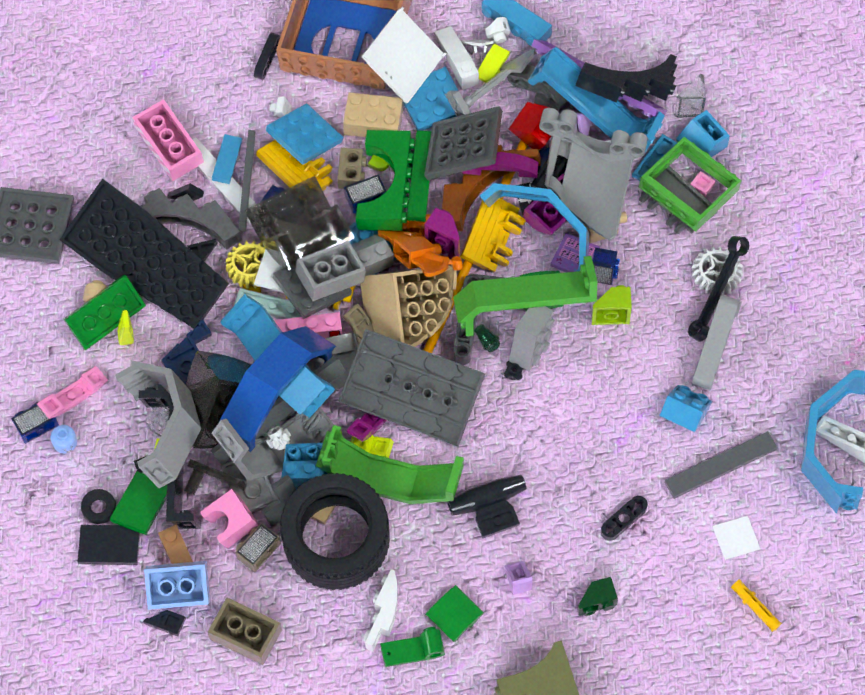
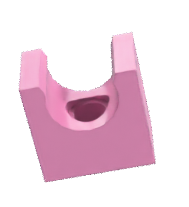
(240, 517)

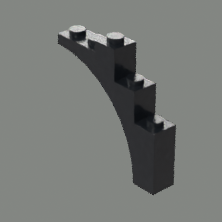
(634, 84)

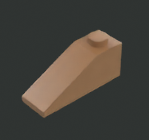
(174, 545)

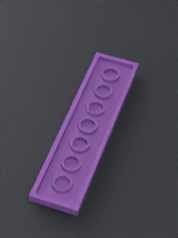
(649, 108)

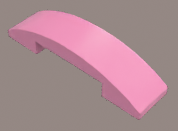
(73, 394)

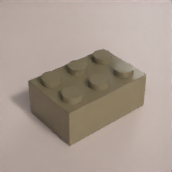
(244, 631)

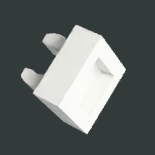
(281, 108)

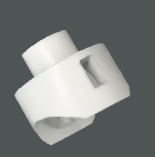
(497, 30)

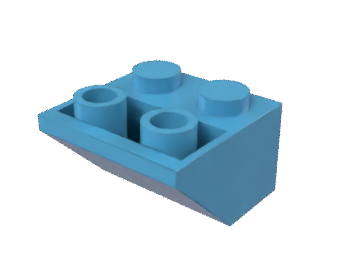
(706, 134)
(686, 407)
(301, 462)

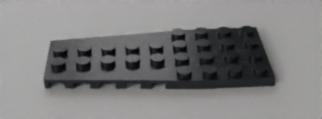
(131, 242)

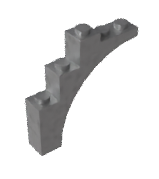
(184, 211)

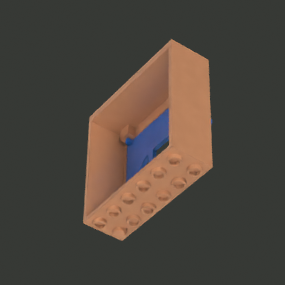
(359, 15)

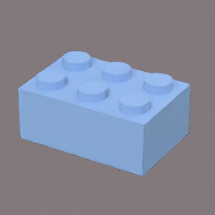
(177, 585)

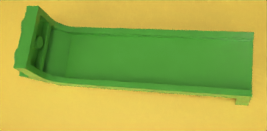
(525, 293)

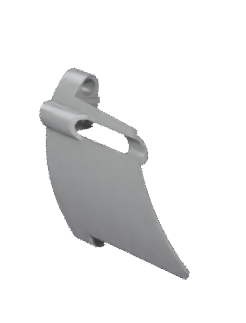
(594, 172)

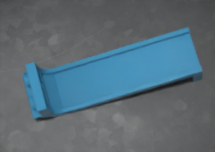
(609, 116)
(256, 332)

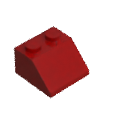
(527, 126)

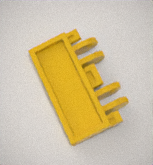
(290, 169)
(488, 235)

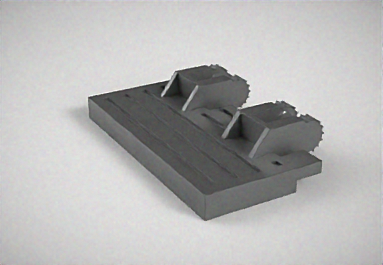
(684, 191)

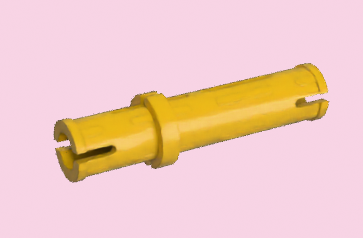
(756, 605)

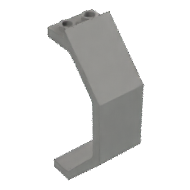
(182, 428)
(267, 460)

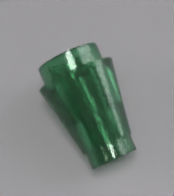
(487, 338)

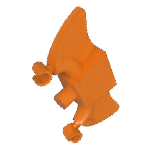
(416, 251)

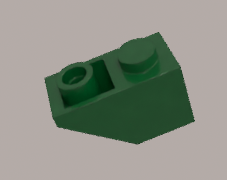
(598, 596)

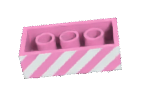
(168, 140)

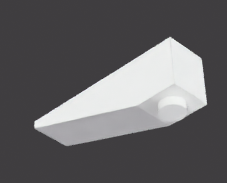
(458, 58)
(843, 436)

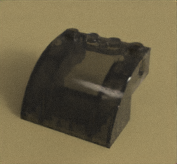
(298, 223)

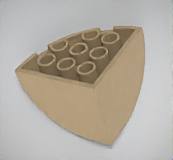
(408, 303)

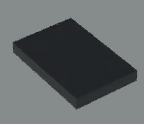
(108, 545)

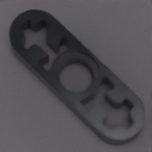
(266, 56)
(638, 512)

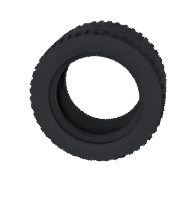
(327, 492)

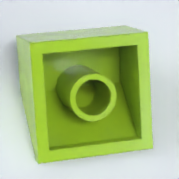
(613, 307)

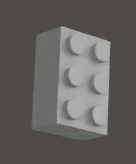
(330, 270)
(532, 337)

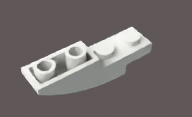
(386, 604)

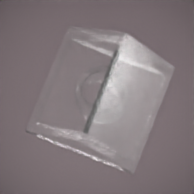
(692, 99)

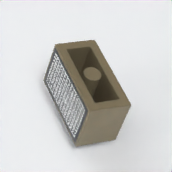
(257, 547)

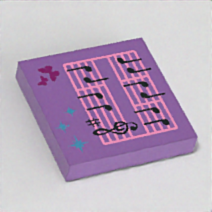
(567, 254)

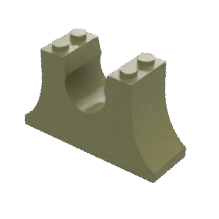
(547, 677)

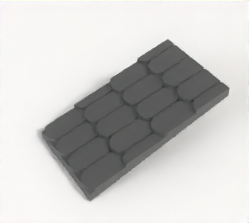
(411, 387)

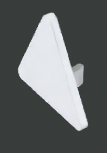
(484, 42)

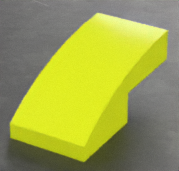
(492, 63)
(375, 445)

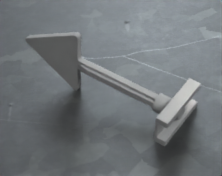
(517, 65)

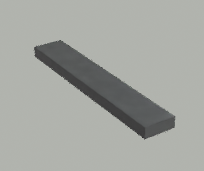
(247, 180)
(720, 465)

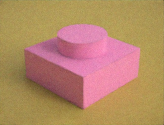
(703, 183)

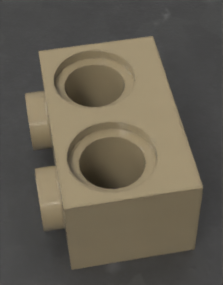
(349, 168)

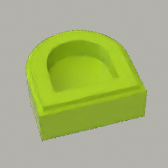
(378, 163)

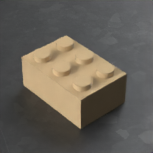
(371, 113)

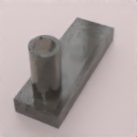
(200, 470)

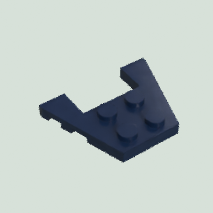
(182, 355)

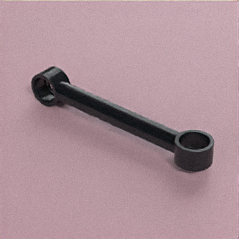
(702, 322)

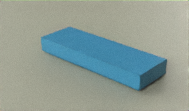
(659, 149)
(227, 159)

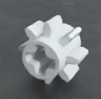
(278, 438)

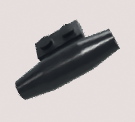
(490, 503)

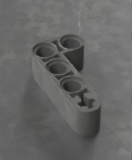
(520, 81)

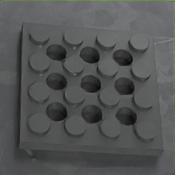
(453, 133)
(27, 199)

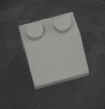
(374, 254)

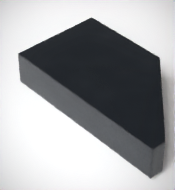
(193, 191)
(204, 248)
(167, 622)

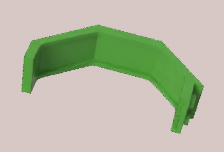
(388, 476)

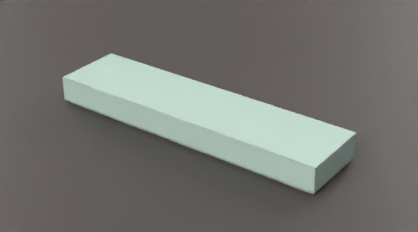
(275, 306)

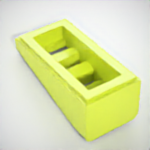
(125, 330)

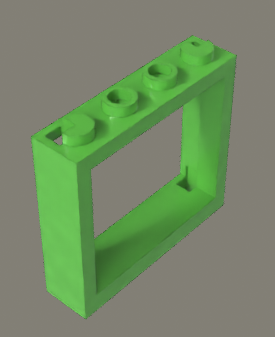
(672, 202)

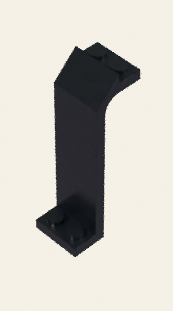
(182, 518)

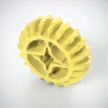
(247, 258)

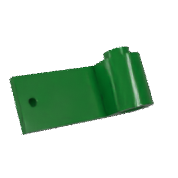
(414, 649)

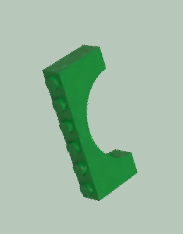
(389, 209)

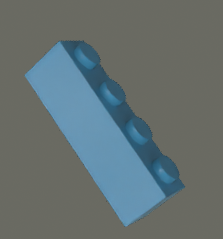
(521, 20)

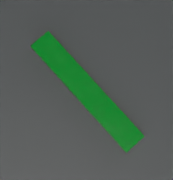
(419, 184)

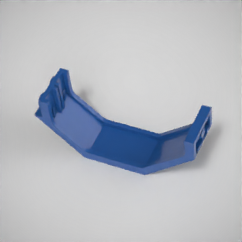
(269, 376)

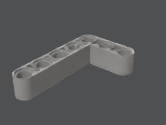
(716, 341)

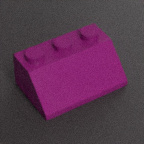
(544, 216)
(442, 229)

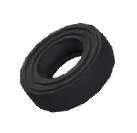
(94, 495)

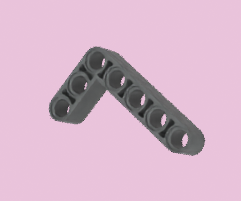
(466, 344)

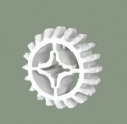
(716, 260)

